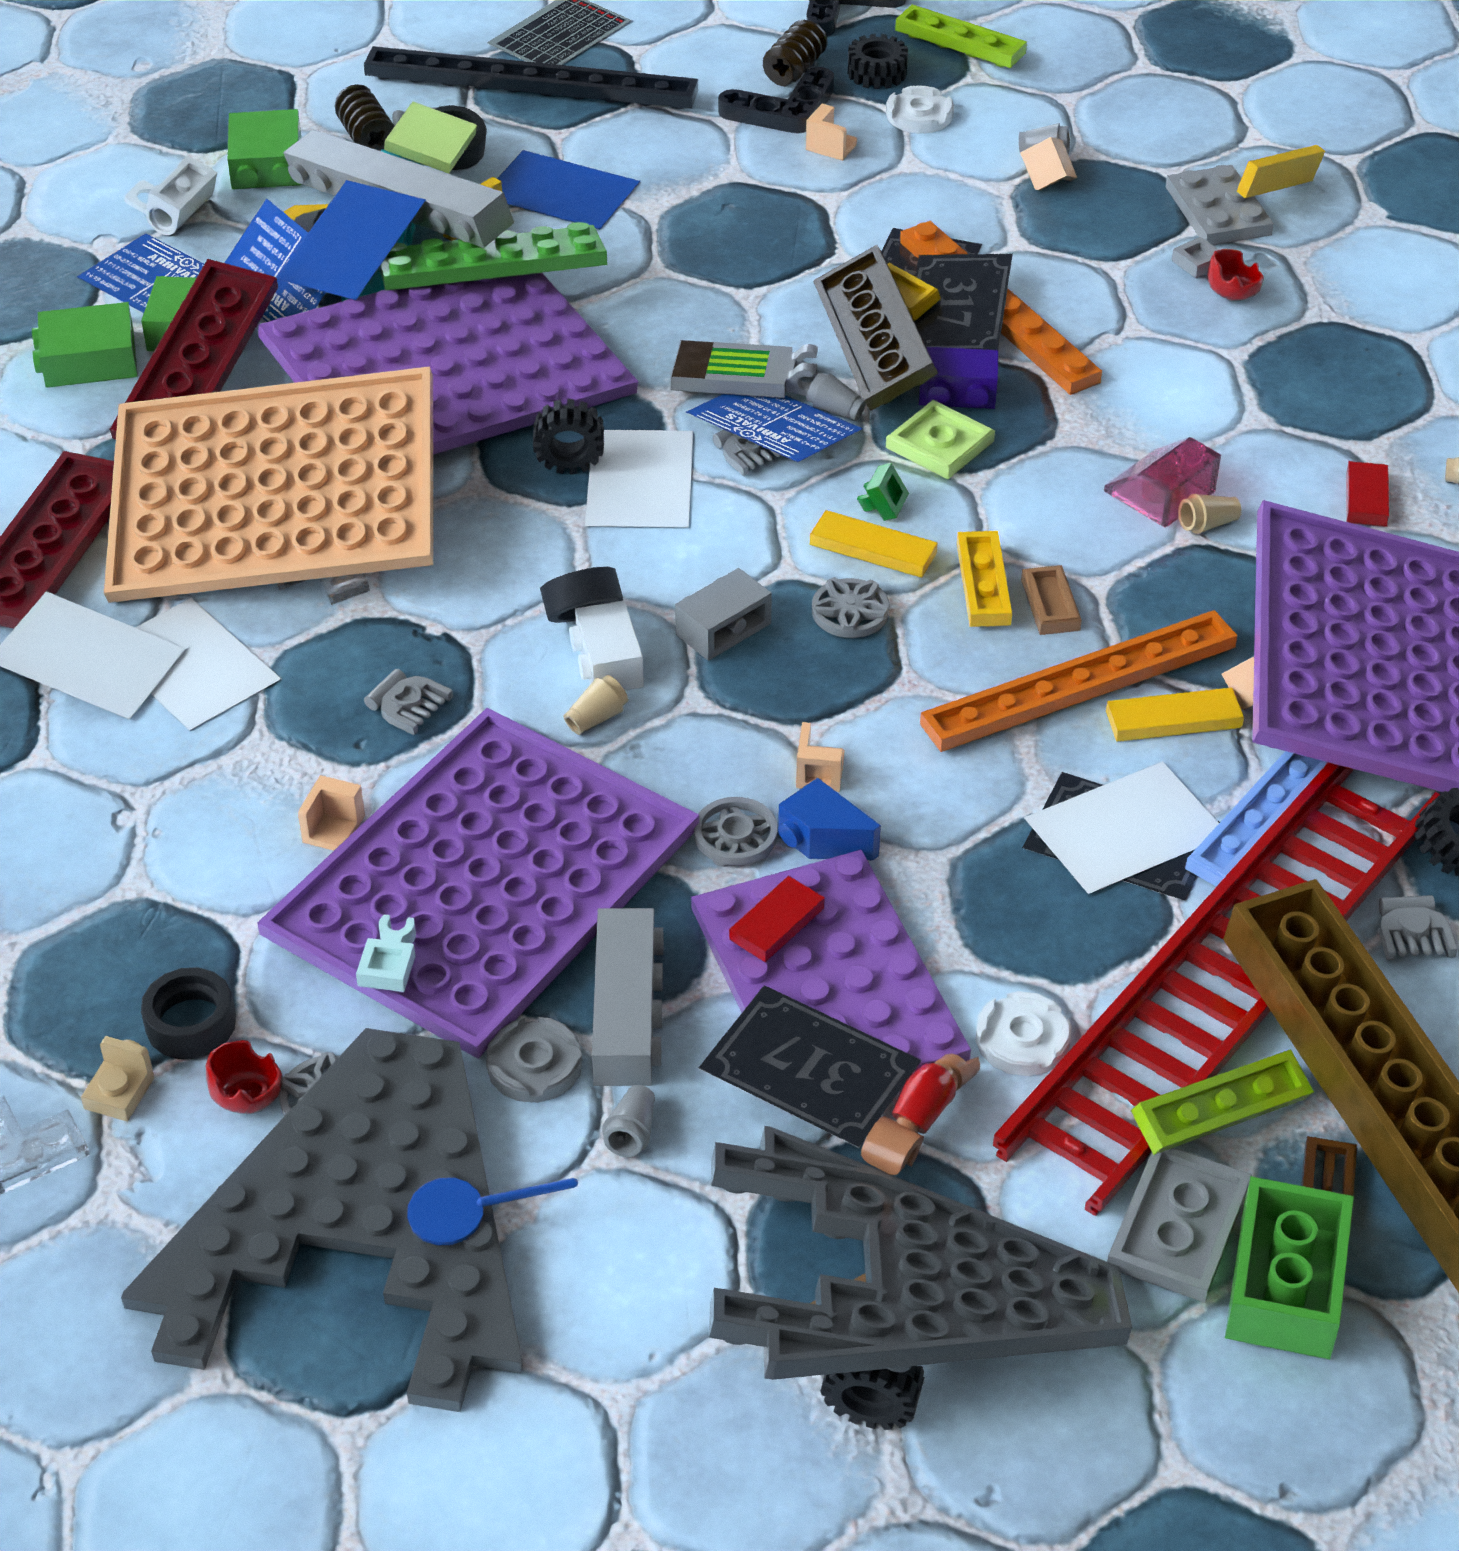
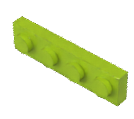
(961, 36)
(1221, 1101)

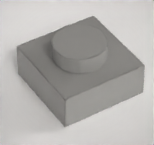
(1194, 256)

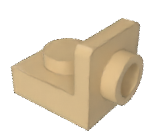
(119, 1080)

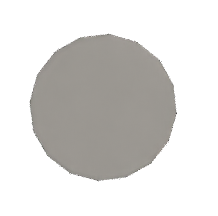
(534, 1060)

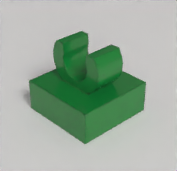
(884, 493)

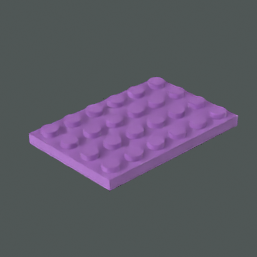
(844, 963)

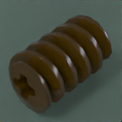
(794, 52)
(363, 116)

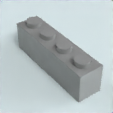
(624, 997)

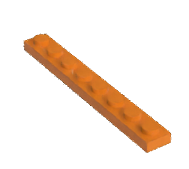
(1020, 323)
(1077, 680)

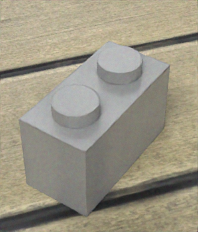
(723, 613)

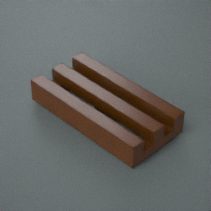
(1329, 1147)

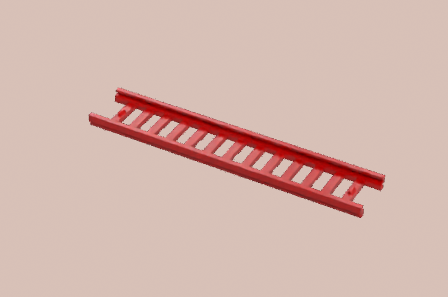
(1161, 973)

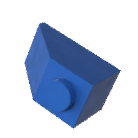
(826, 824)

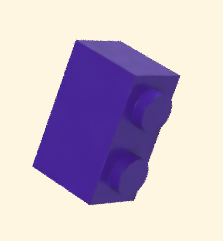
(964, 378)

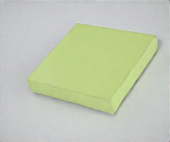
(430, 137)
(940, 439)

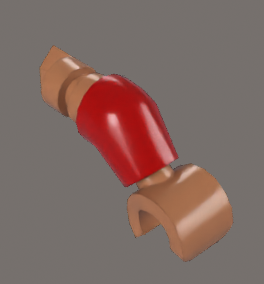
(921, 1102)

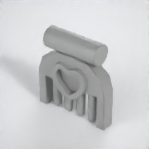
(740, 451)
(402, 698)
(1412, 922)

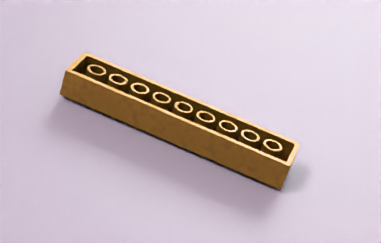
(1360, 1050)

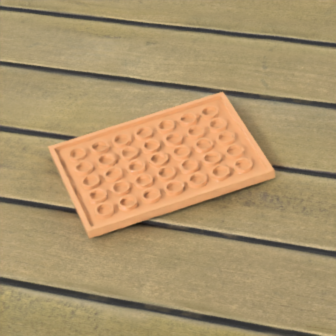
(272, 485)

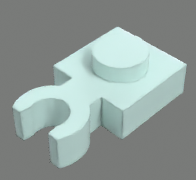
(389, 960)

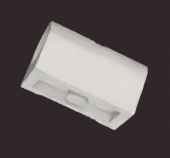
(175, 197)

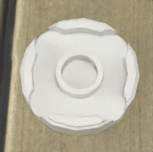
(919, 110)
(1023, 1033)

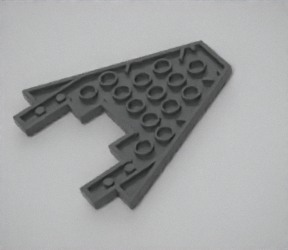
(342, 1180)
(937, 1275)

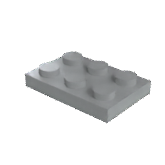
(1216, 208)
(1179, 1222)

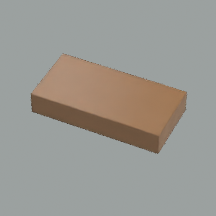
(1051, 600)

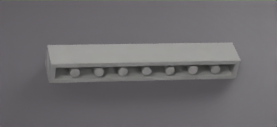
(451, 204)

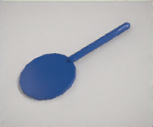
(452, 1209)

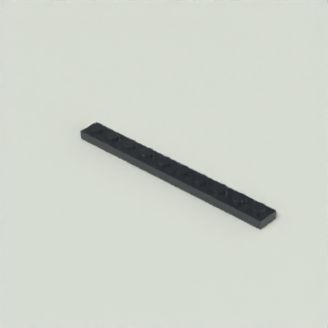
(531, 77)

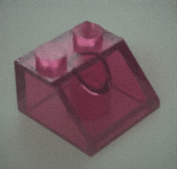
(1166, 478)

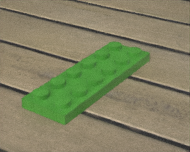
(507, 255)

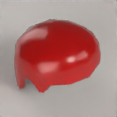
(1232, 277)
(241, 1078)

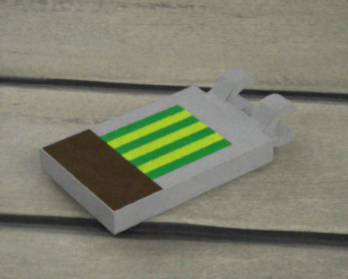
(742, 368)

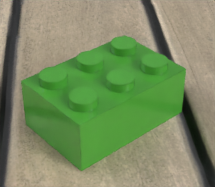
(1290, 1268)

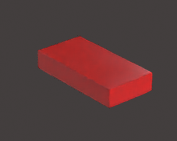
(1367, 493)
(776, 918)

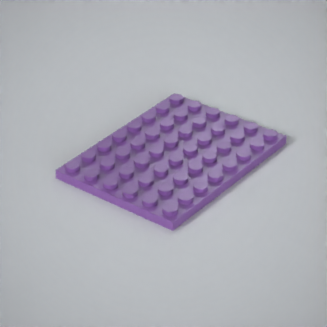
(491, 345)
(1356, 647)
(498, 862)

